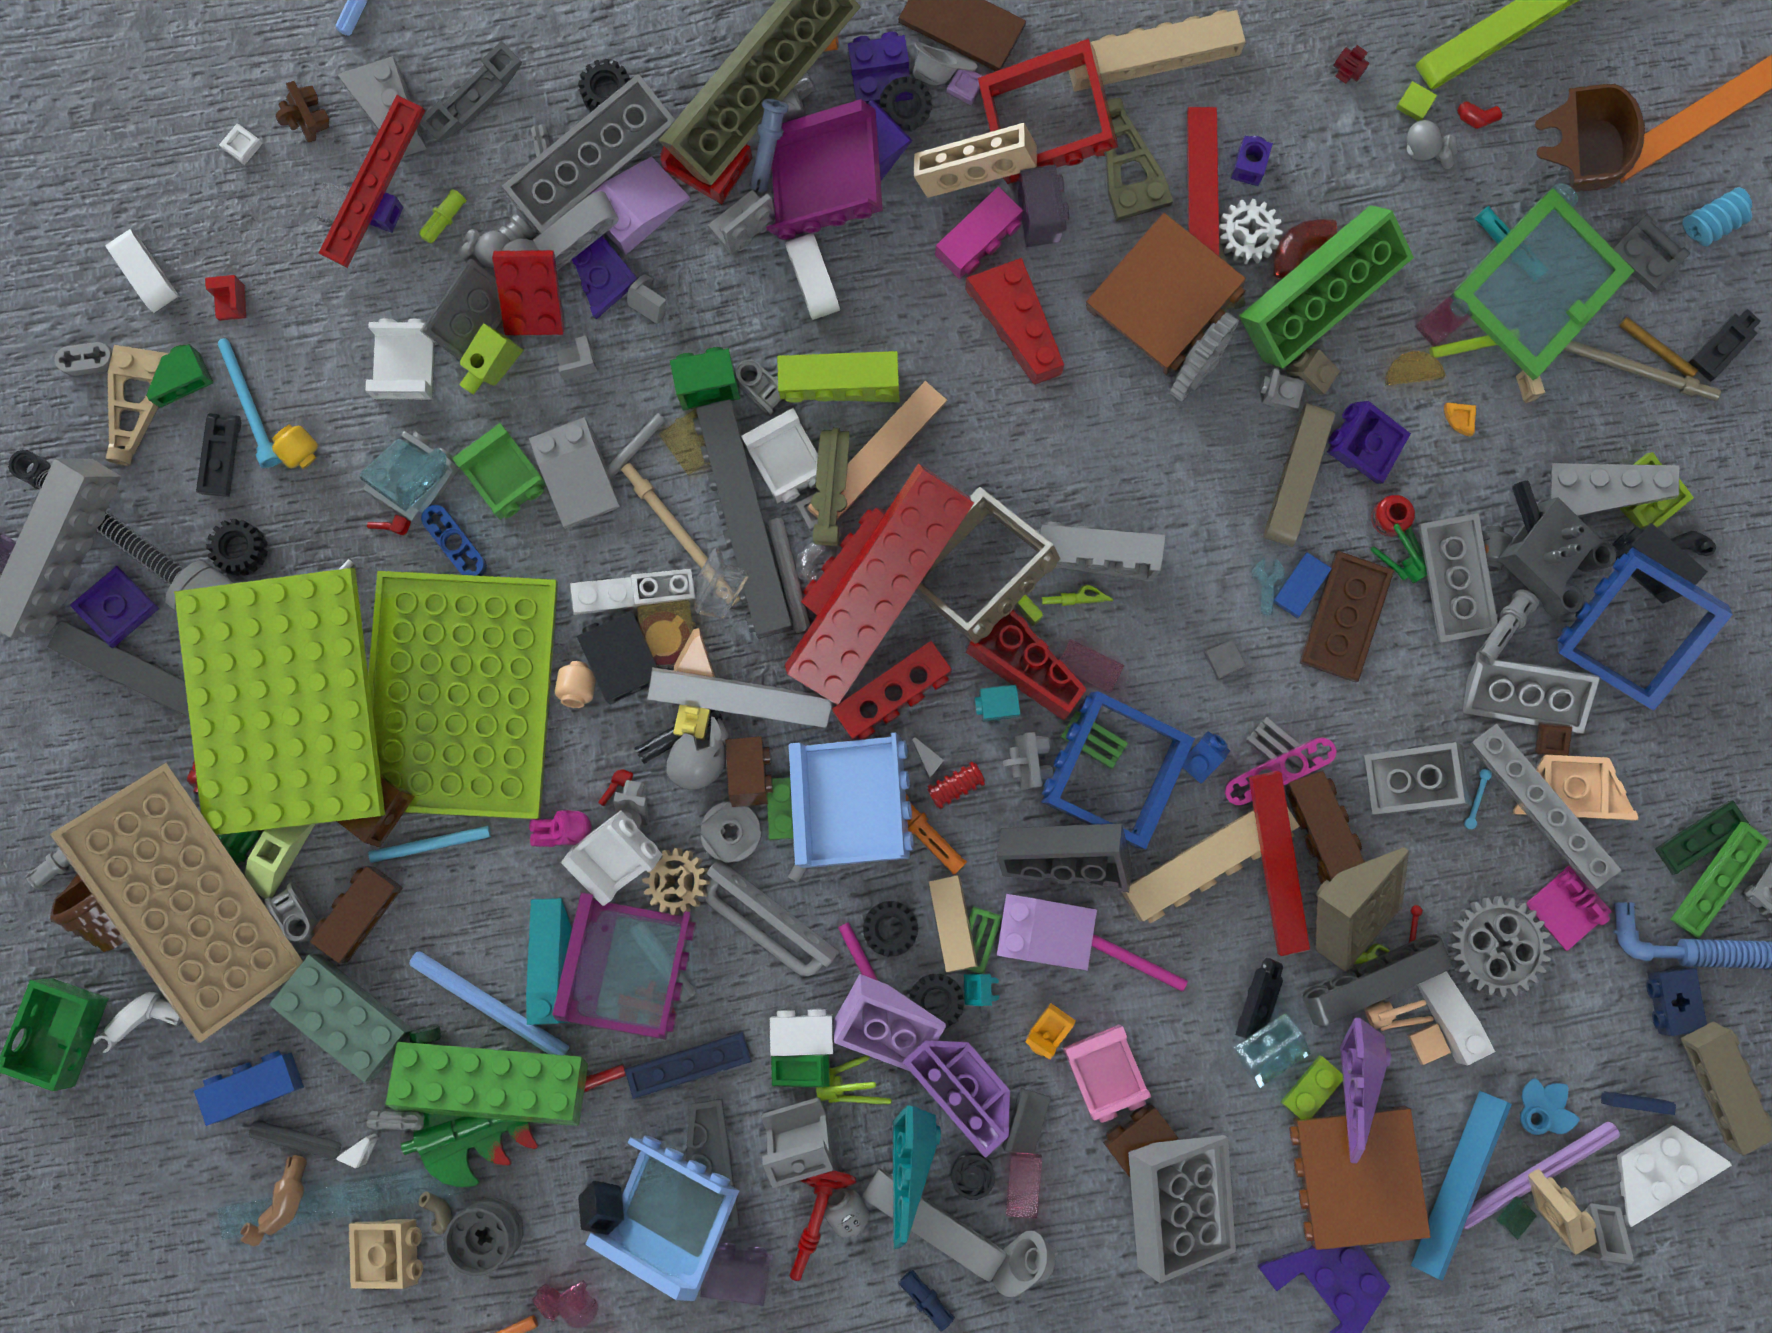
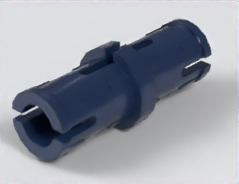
(926, 1300)

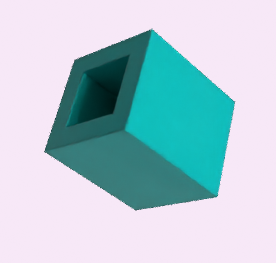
(997, 703)

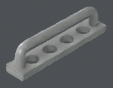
(773, 913)

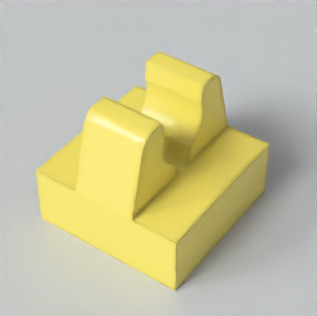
(692, 721)

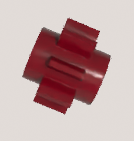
(1351, 64)

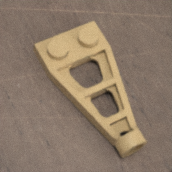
(124, 365)

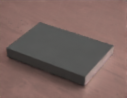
(464, 309)

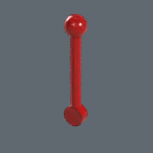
(1416, 911)

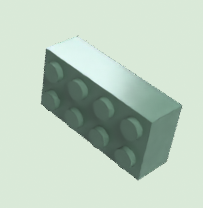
(340, 1017)

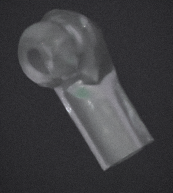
(805, 562)

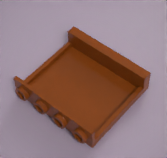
(1167, 293)
(1364, 1200)

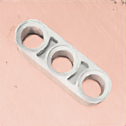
(142, 270)
(812, 276)

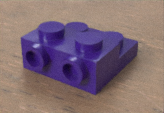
(877, 64)
(1368, 441)

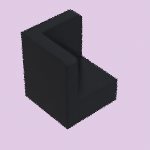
(600, 1207)

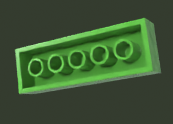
(1326, 286)
(487, 1083)

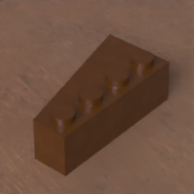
(1326, 824)

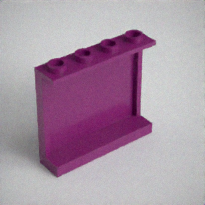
(826, 170)

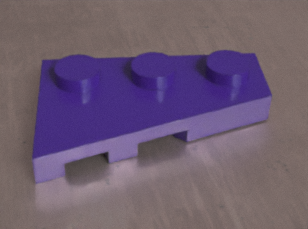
(603, 275)

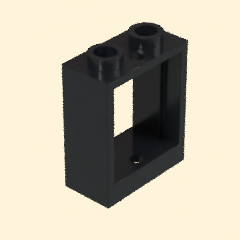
(1663, 550)

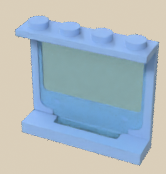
(669, 1220)

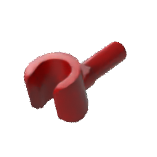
(399, 525)
(618, 779)

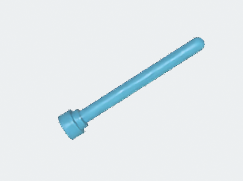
(265, 454)

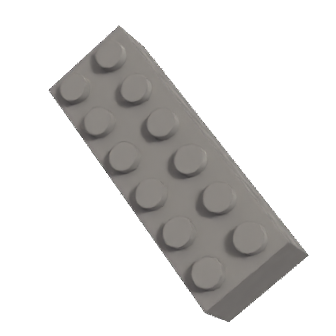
(589, 154)
(53, 544)

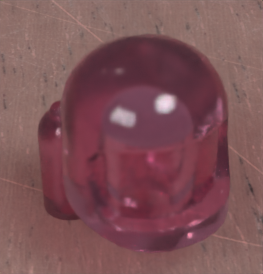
(573, 1305)

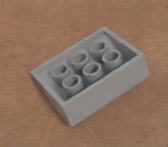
(1182, 1205)

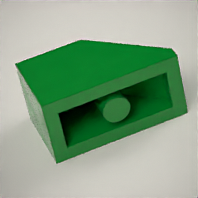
(178, 375)

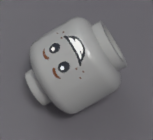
(846, 1213)

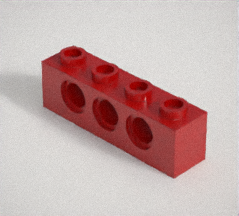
(925, 658)

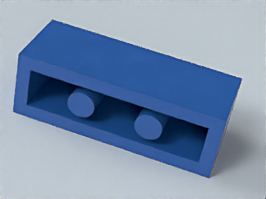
(248, 1087)

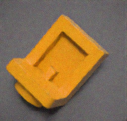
(1049, 1031)

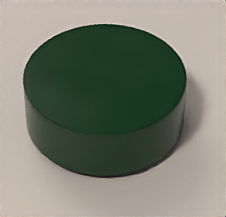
(425, 1035)

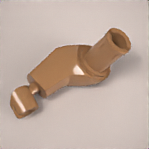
(285, 1203)

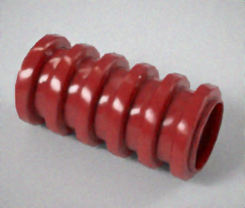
(956, 785)

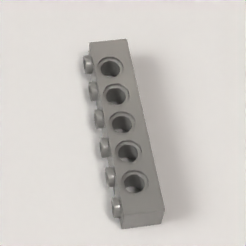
(1544, 807)

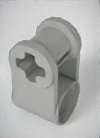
(761, 390)
(289, 909)

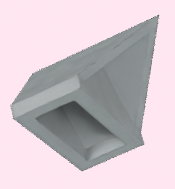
(1610, 1235)

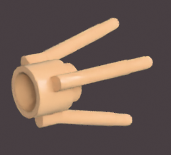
(1381, 1015)

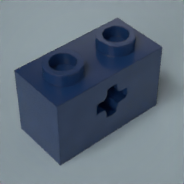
(1688, 1012)

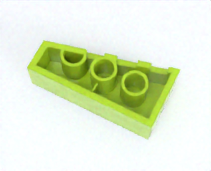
(839, 377)

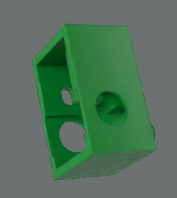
(57, 1034)

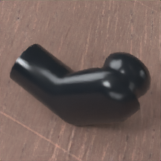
(1696, 543)

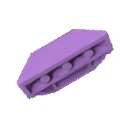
(964, 1090)

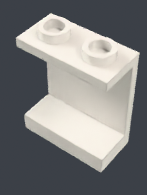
(401, 361)

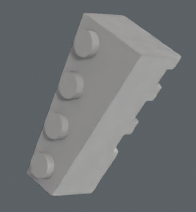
(1106, 551)

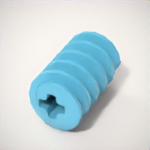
(1719, 217)

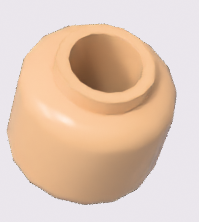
(575, 684)

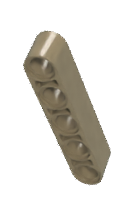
(1299, 474)

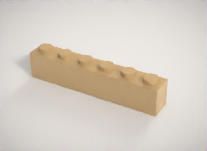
(1164, 48)
(1196, 868)

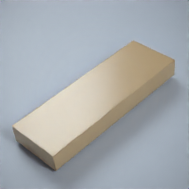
(953, 924)

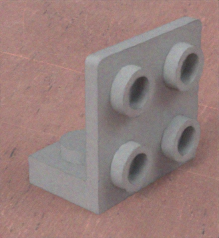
(743, 221)

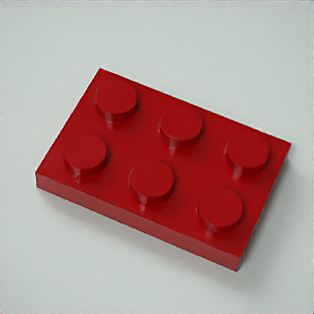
(528, 292)

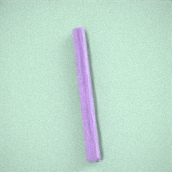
(1549, 1167)

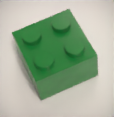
(704, 378)

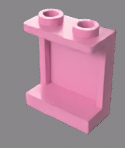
(1107, 1073)

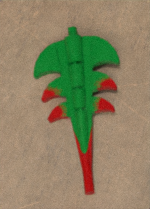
(447, 1139)

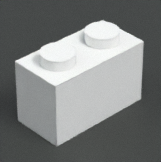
(801, 1034)

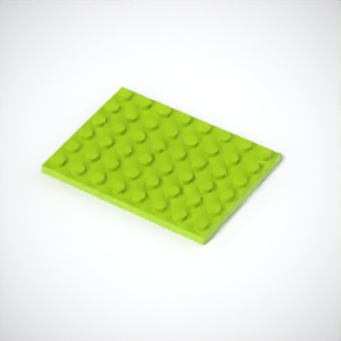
(463, 690)
(279, 702)

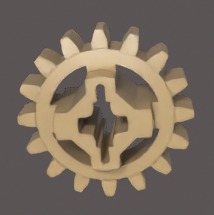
(685, 890)

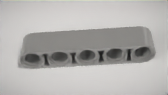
(941, 1230)

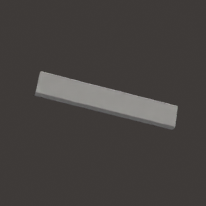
(738, 697)

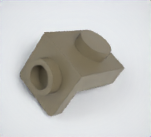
(1314, 370)

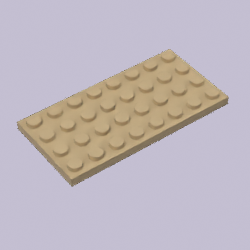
(179, 901)

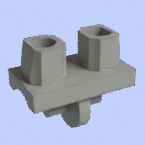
(1026, 763)
(633, 803)

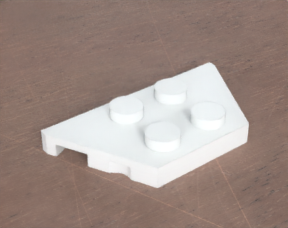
(1664, 1170)

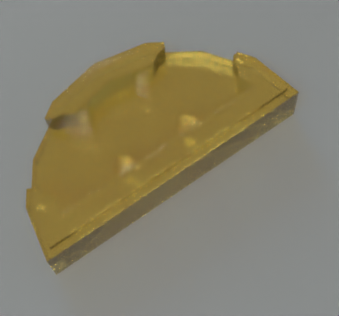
(1414, 367)

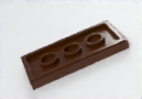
(967, 27)
(1346, 616)

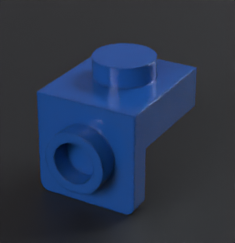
(1206, 756)

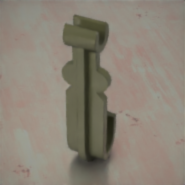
(830, 483)

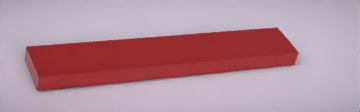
(1203, 176)
(372, 181)
(1279, 863)

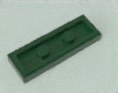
(1700, 837)

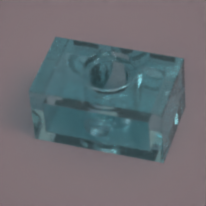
(1272, 1050)

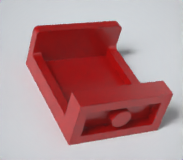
(723, 184)

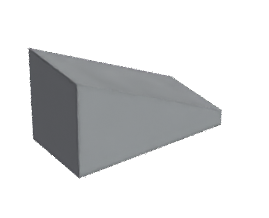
(928, 758)

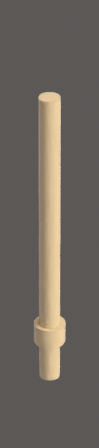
(645, 490)

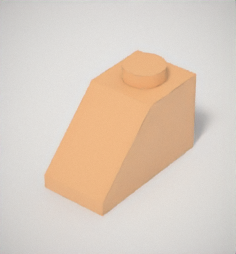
(694, 657)

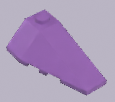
(1363, 1071)

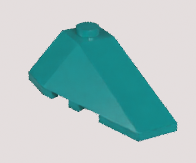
(547, 950)
(913, 1151)

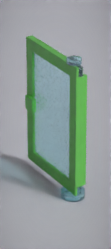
(1542, 282)

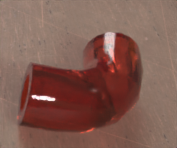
(1299, 241)

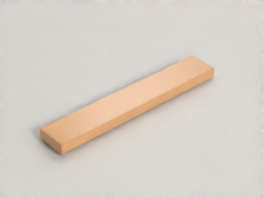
(889, 442)

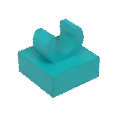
(978, 989)

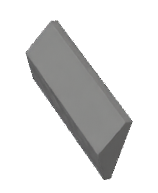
(1458, 577)
(1530, 694)

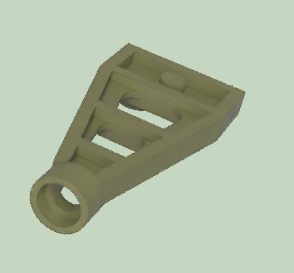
(1140, 196)

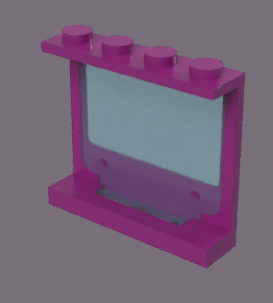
(624, 968)

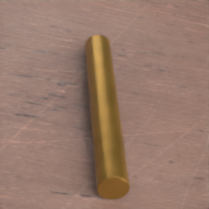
(1658, 347)

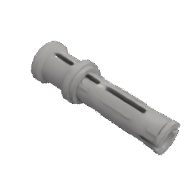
(1511, 619)

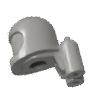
(795, 96)
(1427, 142)
(483, 245)

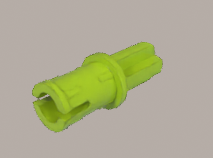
(442, 216)

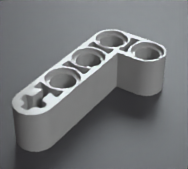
(573, 230)

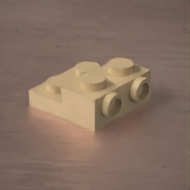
(1561, 1213)
(384, 1254)

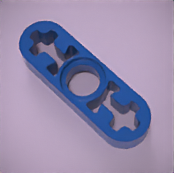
(434, 531)

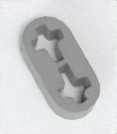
(83, 353)

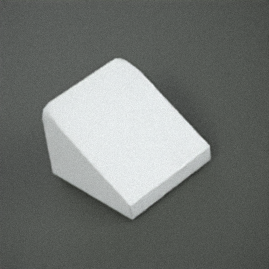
(359, 1153)

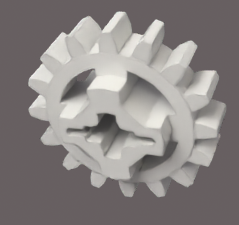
(1261, 226)

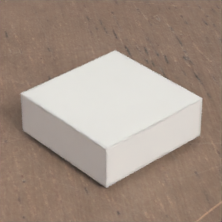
(240, 144)

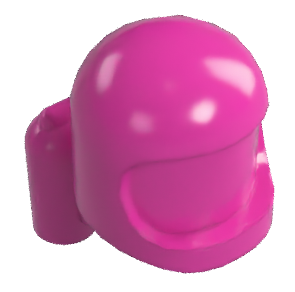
(565, 829)

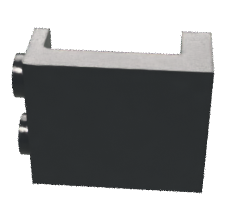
(618, 656)

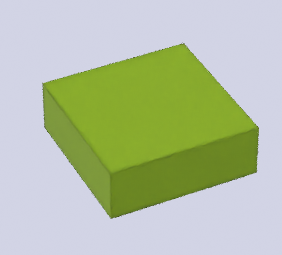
(1416, 101)
(1029, 610)

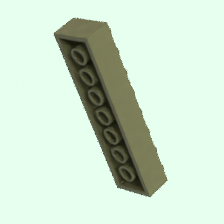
(760, 68)

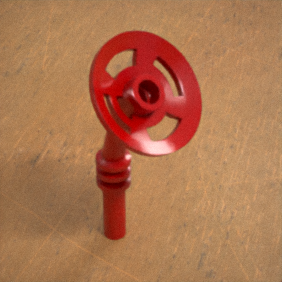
(823, 1188)

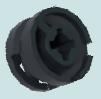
(972, 1176)

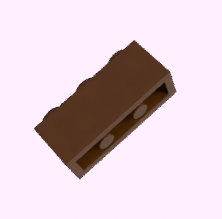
(355, 913)

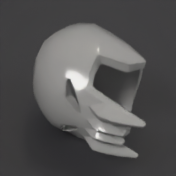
(696, 762)

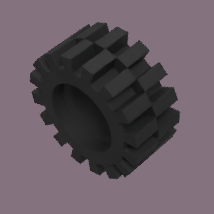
(597, 74)
(923, 98)
(220, 542)
(872, 922)
(946, 984)

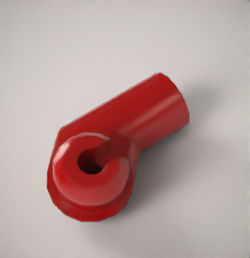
(1476, 116)

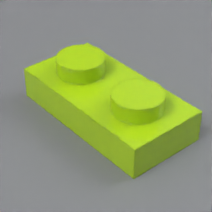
(1313, 1089)

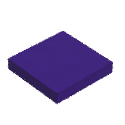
(114, 607)

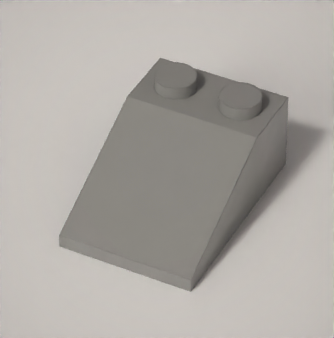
(574, 472)
(1418, 779)

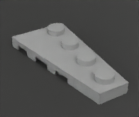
(1612, 486)

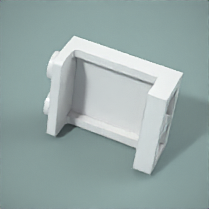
(783, 455)
(611, 857)

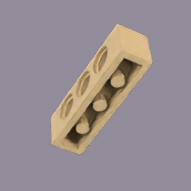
(975, 160)

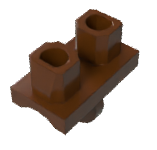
(297, 111)

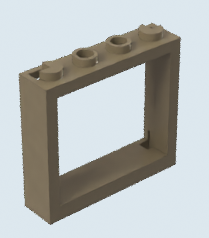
(1016, 588)

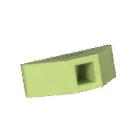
(274, 857)

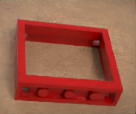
(1044, 67)

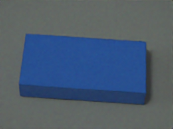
(1302, 585)

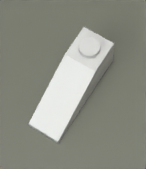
(1456, 1020)

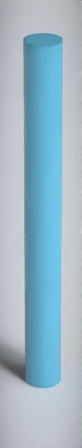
(429, 844)

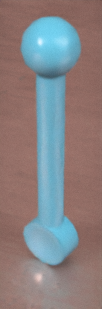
(1470, 822)

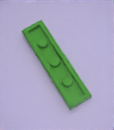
(1719, 880)

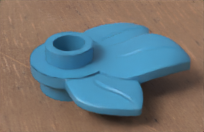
(1549, 1105)

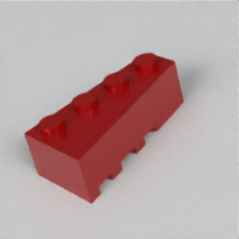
(1016, 314)
(835, 568)
(1026, 661)

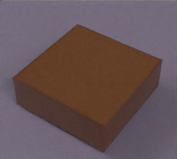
(1553, 739)

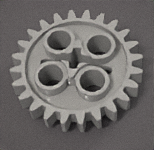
(1204, 356)
(1521, 931)

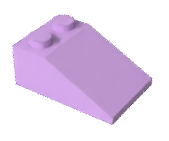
(642, 200)
(1046, 932)
(883, 1022)

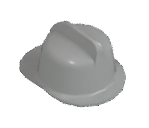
(939, 65)
(1027, 1263)

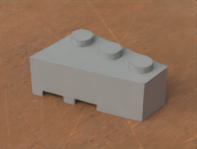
(375, 89)

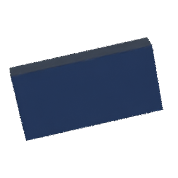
(1638, 1103)

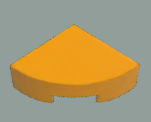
(1461, 417)

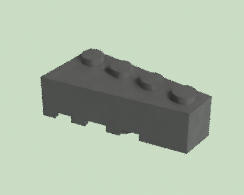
(1067, 854)

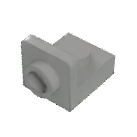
(1281, 391)

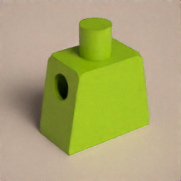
(488, 358)

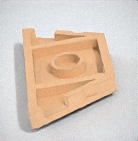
(1586, 787)

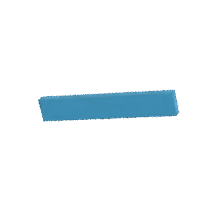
(1461, 1184)

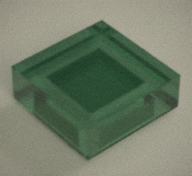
(1516, 1217)

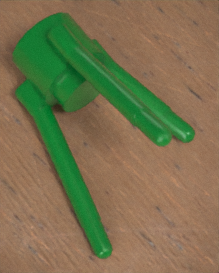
(1413, 565)

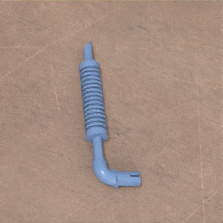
(1691, 951)

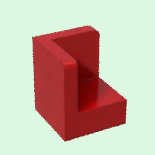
(228, 297)

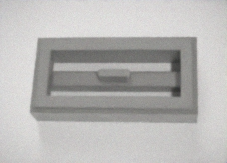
(1266, 722)

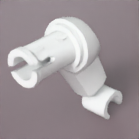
(139, 1010)

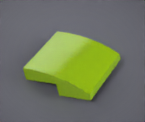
(1658, 511)

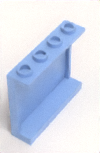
(850, 802)

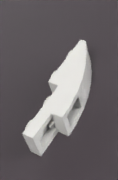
(632, 591)

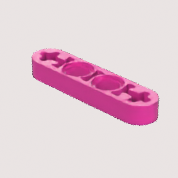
(1278, 764)

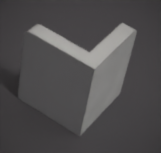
(577, 360)

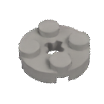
(729, 849)

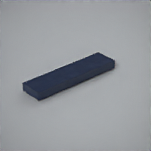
(688, 1065)

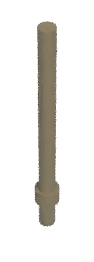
(1686, 385)

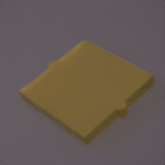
(684, 443)
(666, 625)

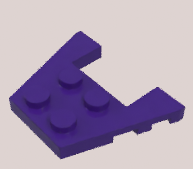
(1340, 1276)

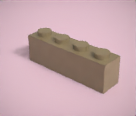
(1728, 1087)

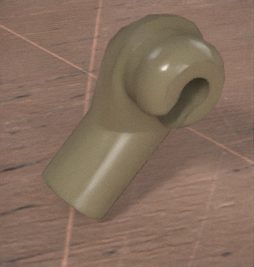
(440, 1209)

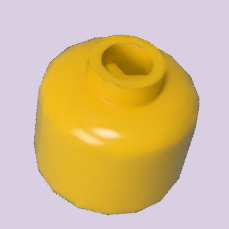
(294, 446)

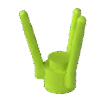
(836, 1090)

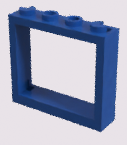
(1684, 656)
(1160, 789)

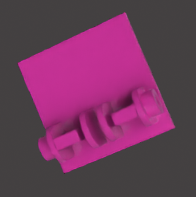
(1569, 908)

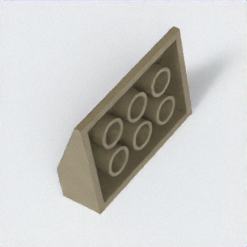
(1359, 906)

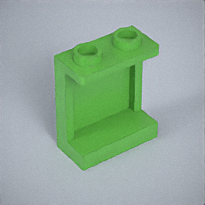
(500, 472)

